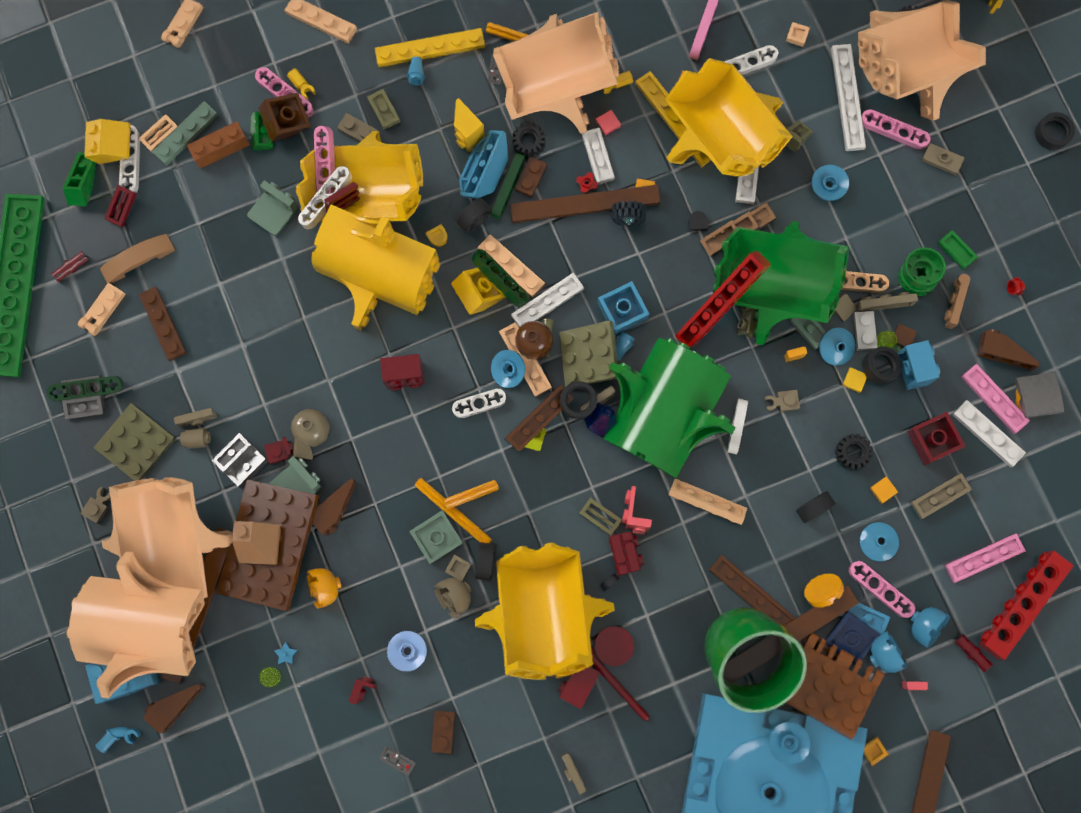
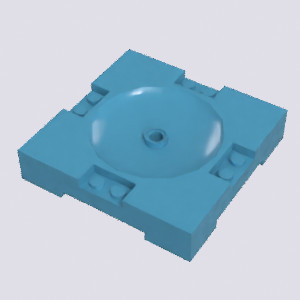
(735, 765)

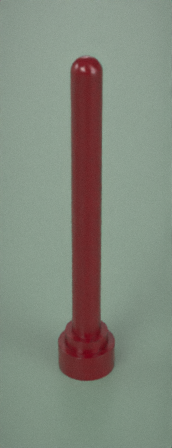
(619, 688)

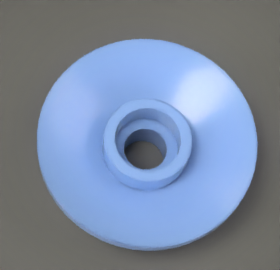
(396, 652)

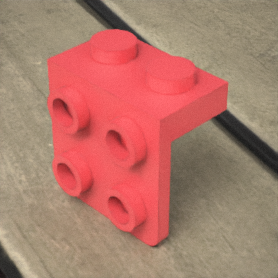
(638, 525)

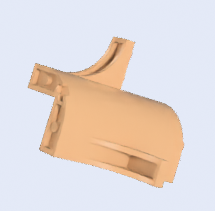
(917, 53)
(558, 67)
(163, 530)
(133, 625)

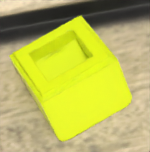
(536, 442)

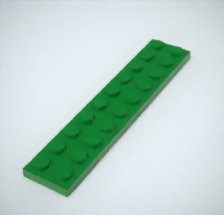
(18, 259)

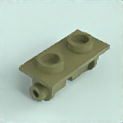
(747, 324)

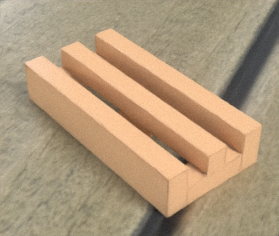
(160, 135)

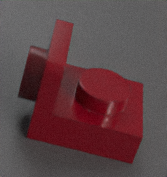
(278, 451)
(358, 692)

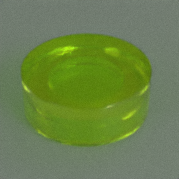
(887, 339)
(270, 677)

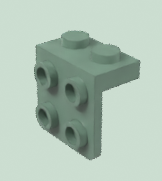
(272, 208)
(298, 477)

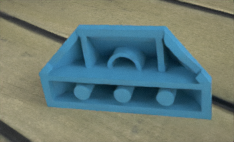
(484, 165)

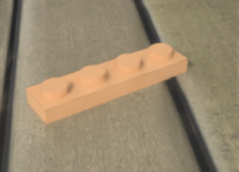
(321, 20)
(513, 266)
(533, 373)
(708, 501)

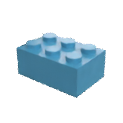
(136, 684)

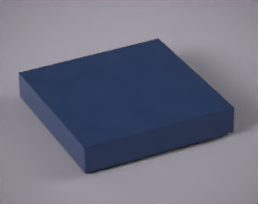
(852, 636)

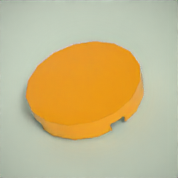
(823, 590)

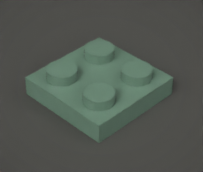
(436, 537)

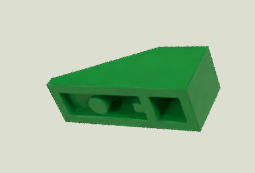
(79, 181)

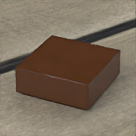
(904, 335)

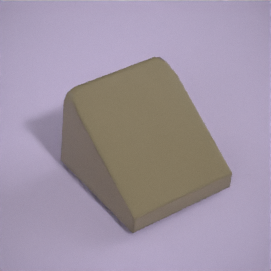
(845, 308)

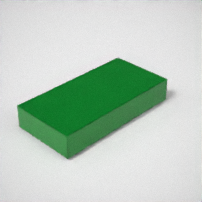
(957, 250)

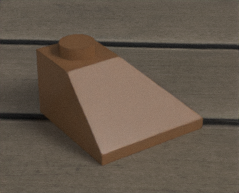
(256, 542)

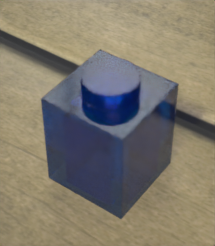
(601, 420)

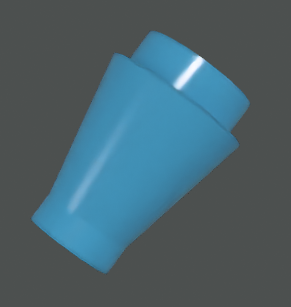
(416, 73)
(623, 344)

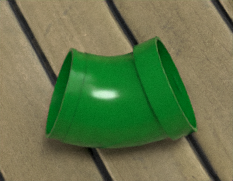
(732, 630)

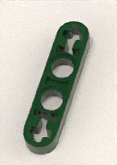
(508, 186)
(486, 264)
(85, 388)

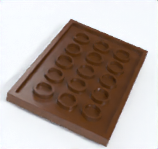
(269, 583)

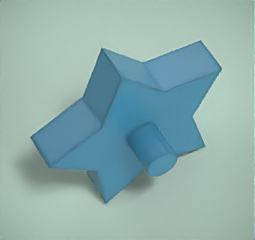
(285, 654)

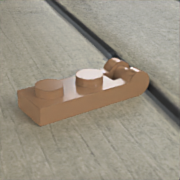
(957, 300)

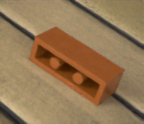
(218, 145)

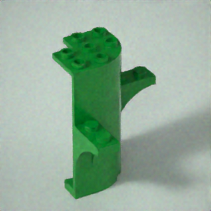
(798, 284)
(668, 405)

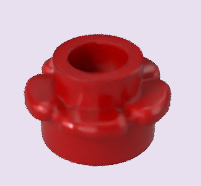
(1015, 286)

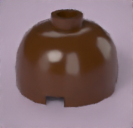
(534, 340)

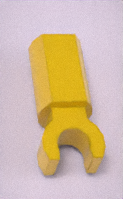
(624, 79)
(300, 82)

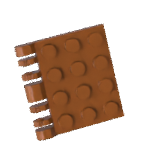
(832, 691)

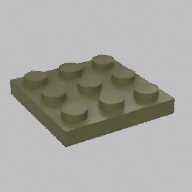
(588, 353)
(134, 443)

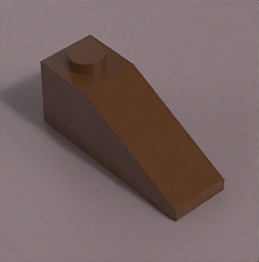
(1004, 350)
(331, 511)
(165, 712)

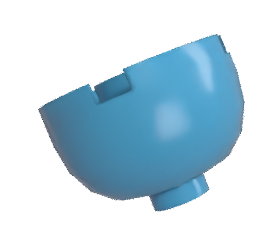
(928, 625)
(887, 654)

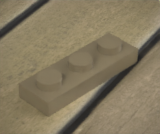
(886, 302)
(941, 496)

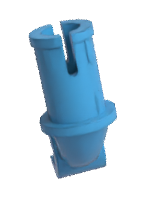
(115, 734)

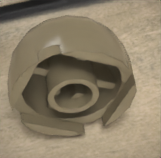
(310, 427)
(454, 595)

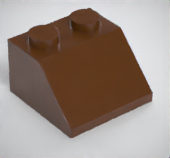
(284, 116)

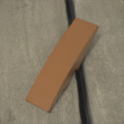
(751, 220)

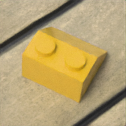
(467, 126)
(107, 140)
(476, 291)

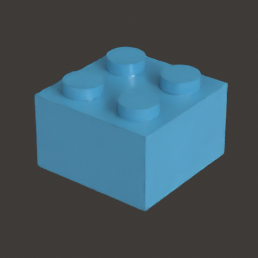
(623, 308)
(918, 365)

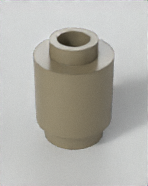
(195, 438)

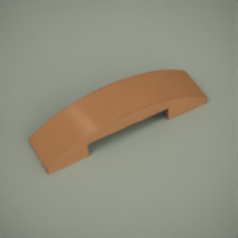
(136, 256)

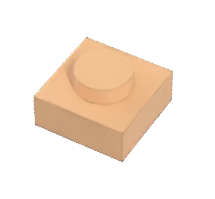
(797, 34)

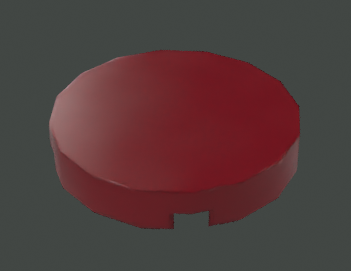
(614, 646)

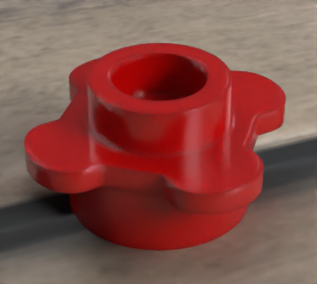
(587, 187)

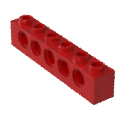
(723, 299)
(1058, 568)

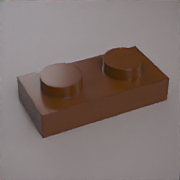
(531, 177)
(443, 732)

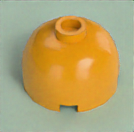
(323, 586)

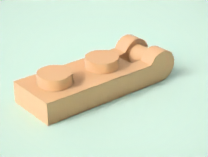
(182, 23)
(101, 309)

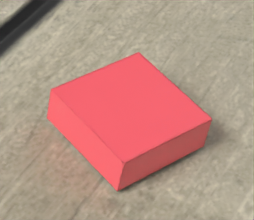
(608, 122)
(914, 685)

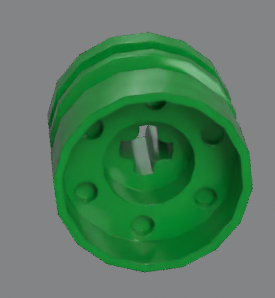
(927, 264)

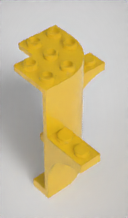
(726, 120)
(384, 173)
(374, 263)
(543, 612)

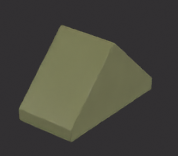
(800, 134)

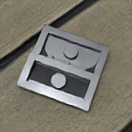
(1039, 395)
(83, 406)
(240, 461)

